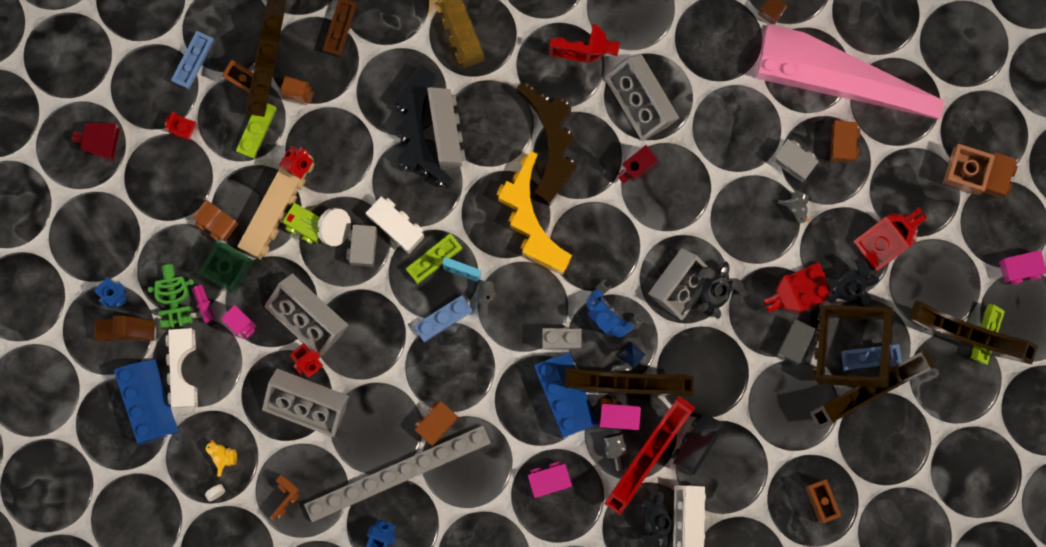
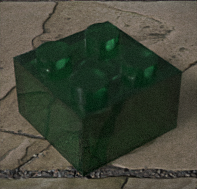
(226, 267)

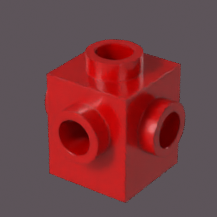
(296, 162)
(306, 360)

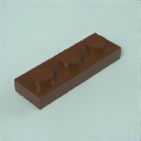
(339, 27)

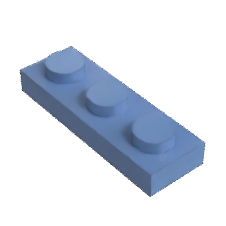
(192, 60)
(443, 318)
(868, 357)

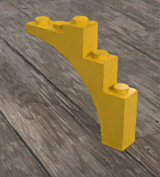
(539, 245)

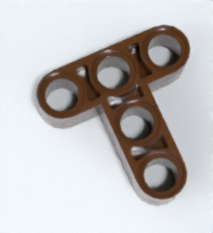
(124, 329)

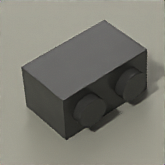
(796, 342)

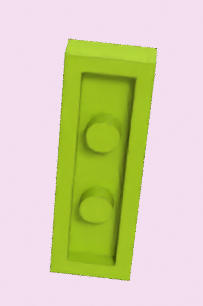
(255, 133)
(433, 258)
(992, 321)

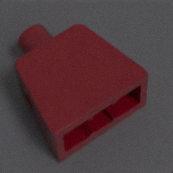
(98, 140)
(643, 158)

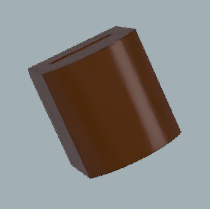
(772, 10)

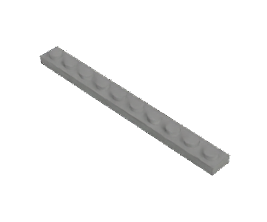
(397, 474)

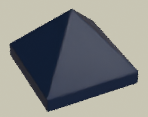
(632, 355)

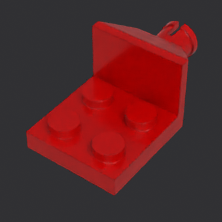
(583, 53)
(890, 237)
(800, 291)

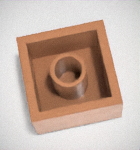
(968, 169)

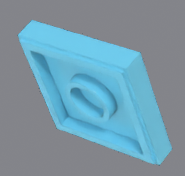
(462, 269)

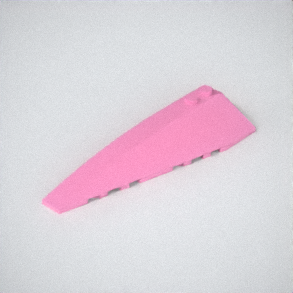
(813, 65)

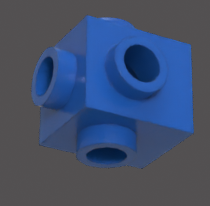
(108, 288)
(381, 534)

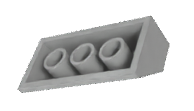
(641, 97)
(445, 128)
(305, 315)
(305, 402)

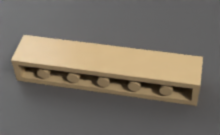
(271, 213)

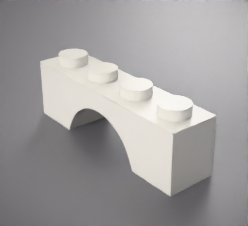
(180, 344)

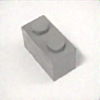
(795, 160)
(362, 245)
(561, 339)

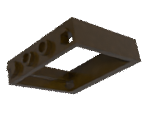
(855, 312)

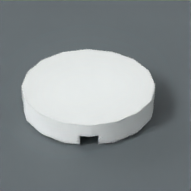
(334, 226)

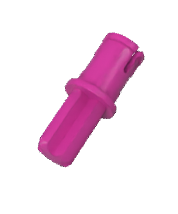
(203, 304)

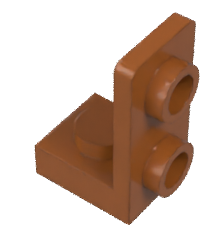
(285, 486)

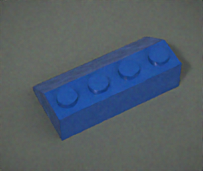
(146, 401)
(569, 406)

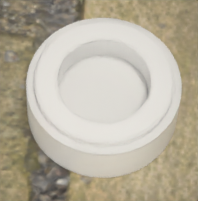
(215, 492)

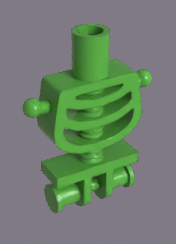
(169, 280)

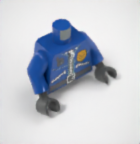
(606, 316)

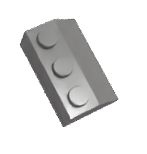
(678, 285)

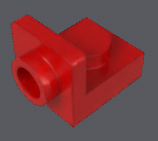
(179, 126)

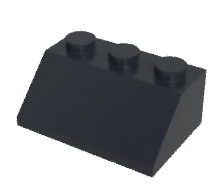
(697, 444)

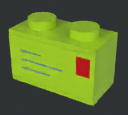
(302, 222)

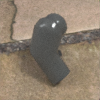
(621, 368)

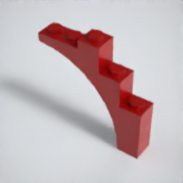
(649, 455)

